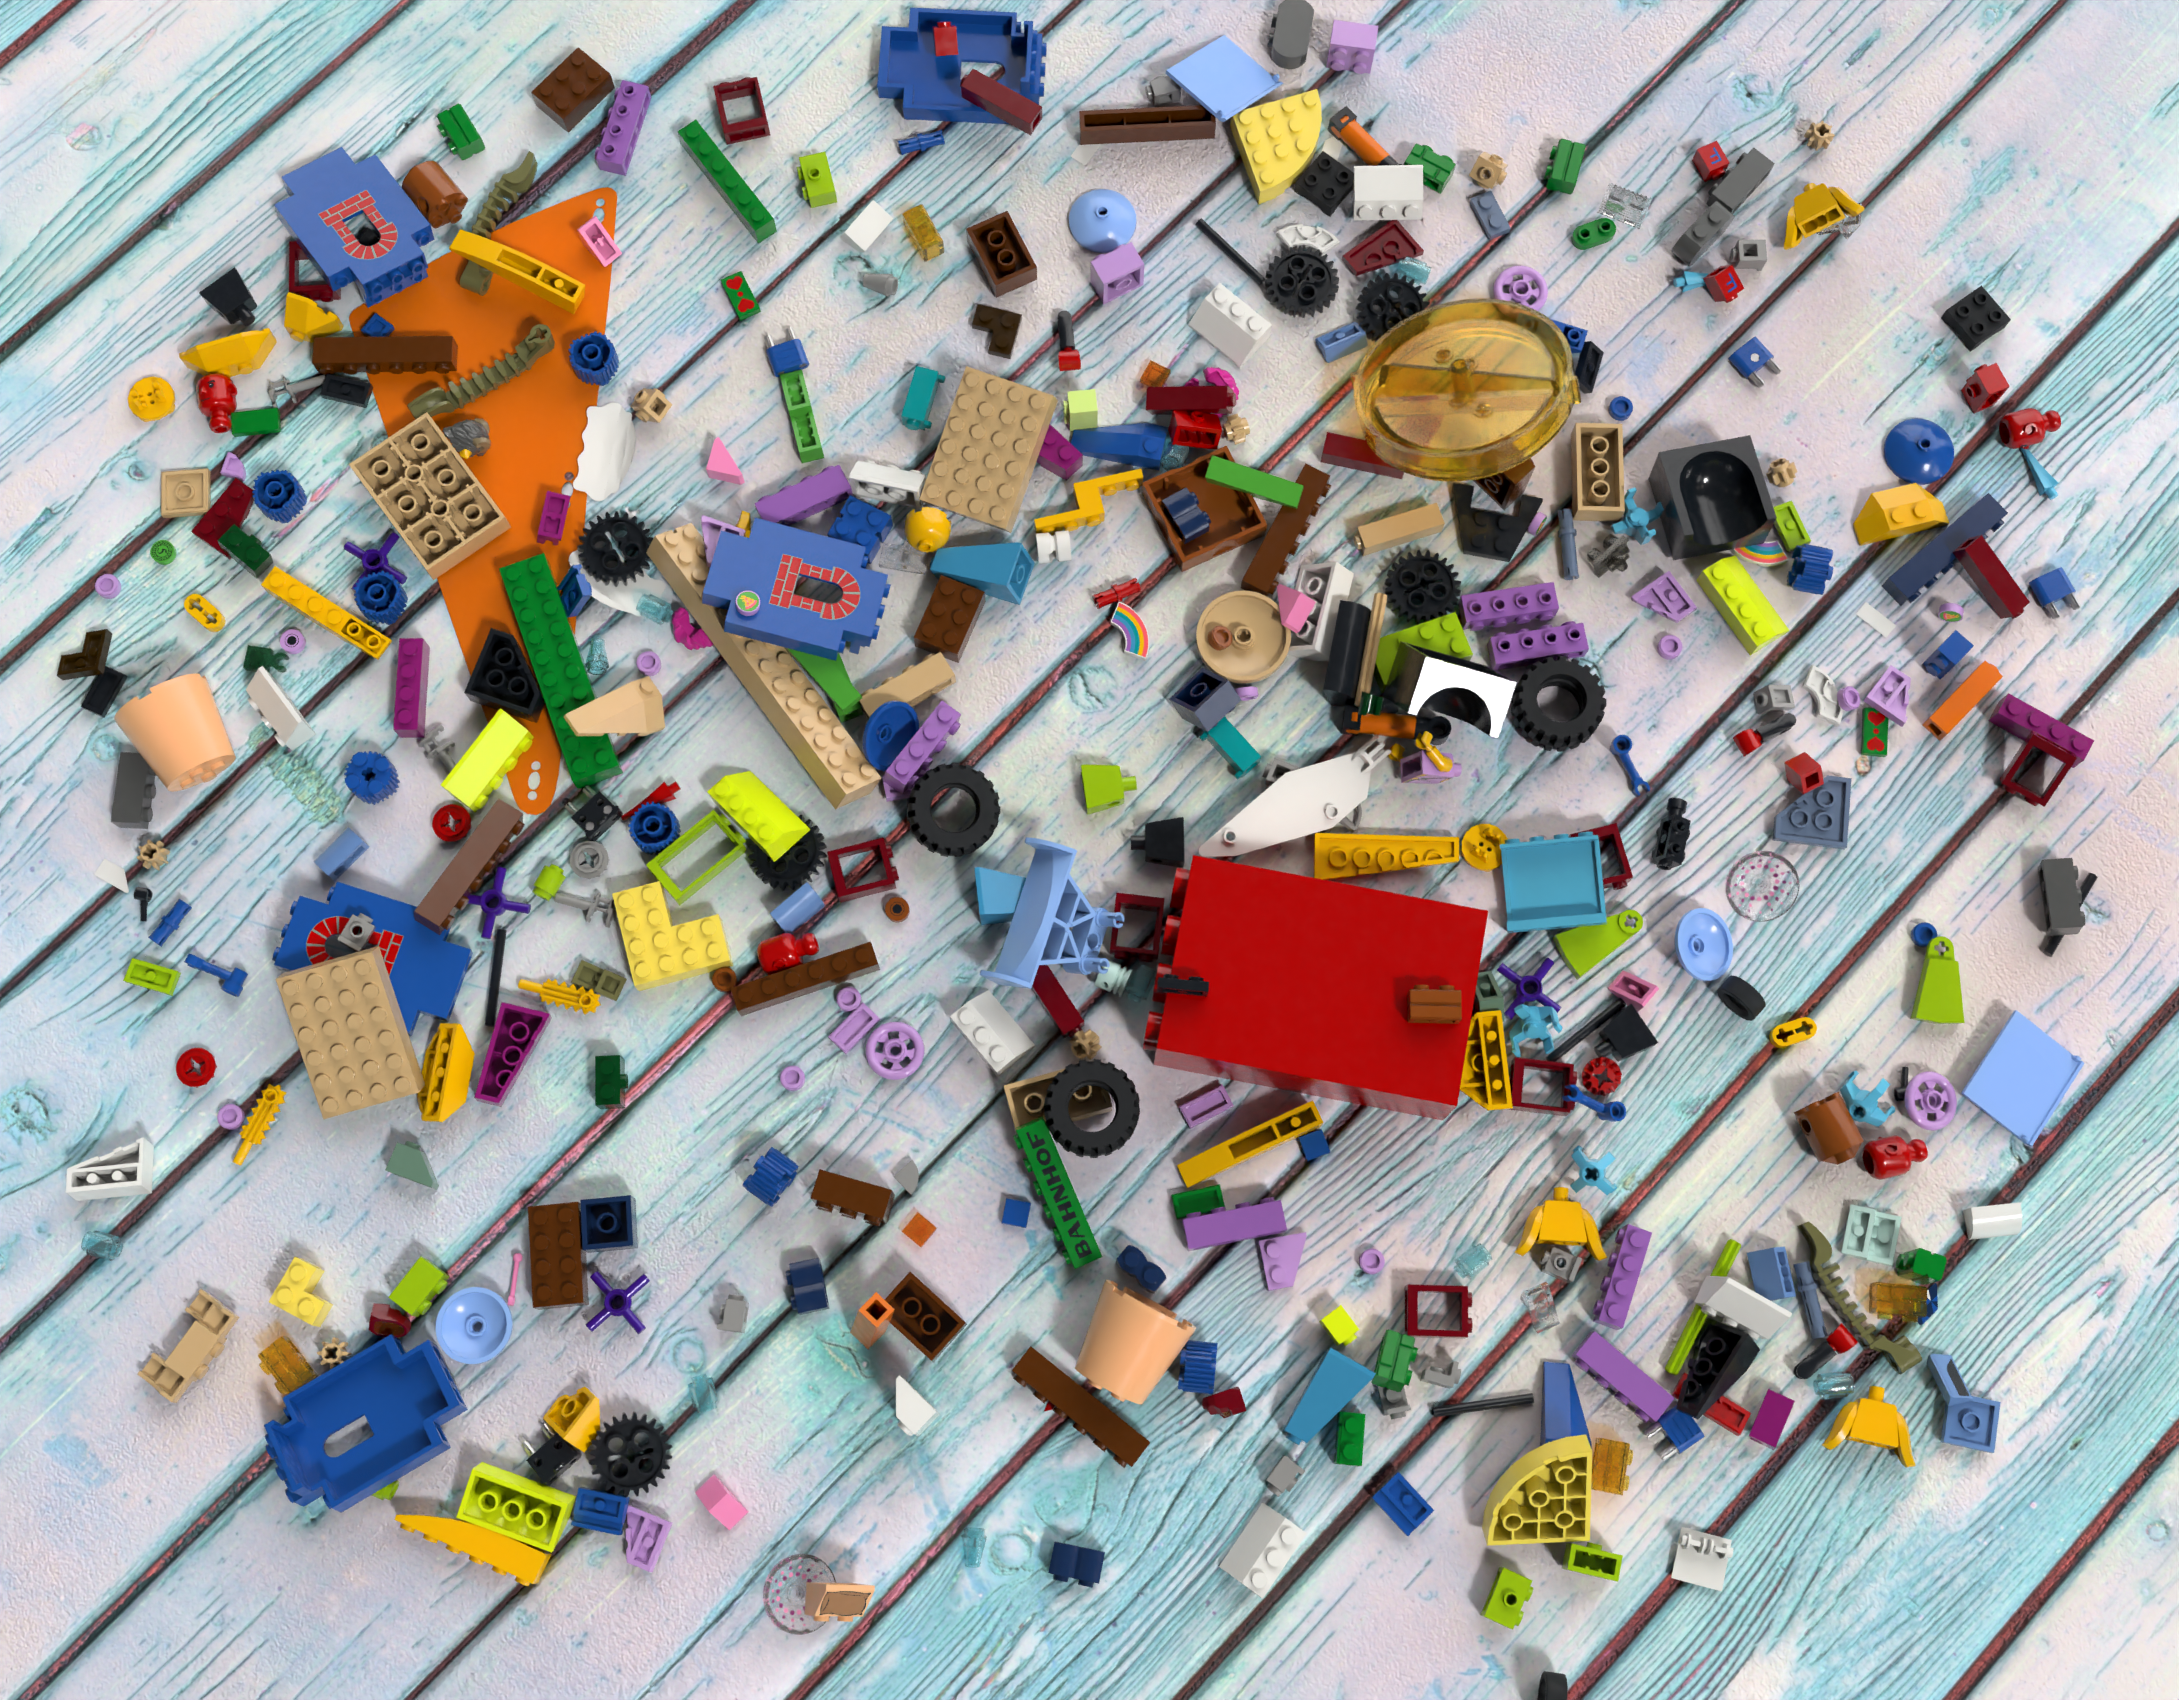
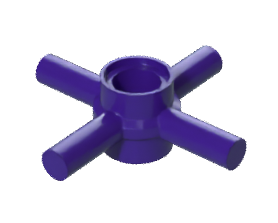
(373, 554)
(502, 906)
(1535, 981)
(625, 1310)

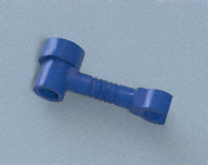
(1626, 745)
(233, 980)
(1611, 1111)

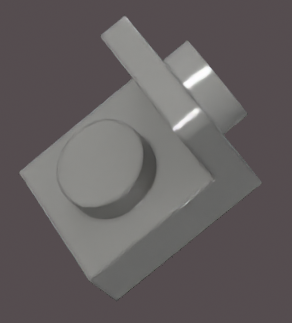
(1774, 698)
(1437, 1377)
(1393, 1402)

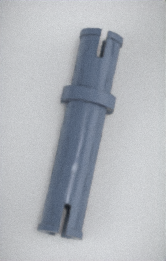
(1567, 534)
(1810, 1300)

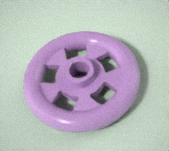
(1528, 275)
(881, 1035)
(1936, 1098)

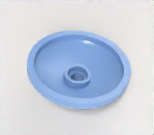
(1098, 231)
(1703, 944)
(457, 1322)

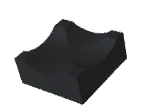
(1325, 183)
(1976, 318)

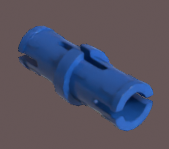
(921, 142)
(170, 922)

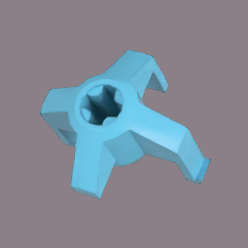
(1636, 519)
(1533, 1025)
(1863, 1103)
(1592, 1171)

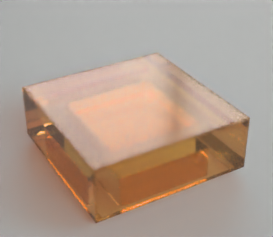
(1155, 375)
(919, 1230)

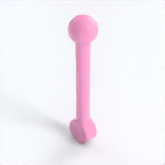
(517, 1257)

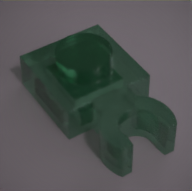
(264, 657)

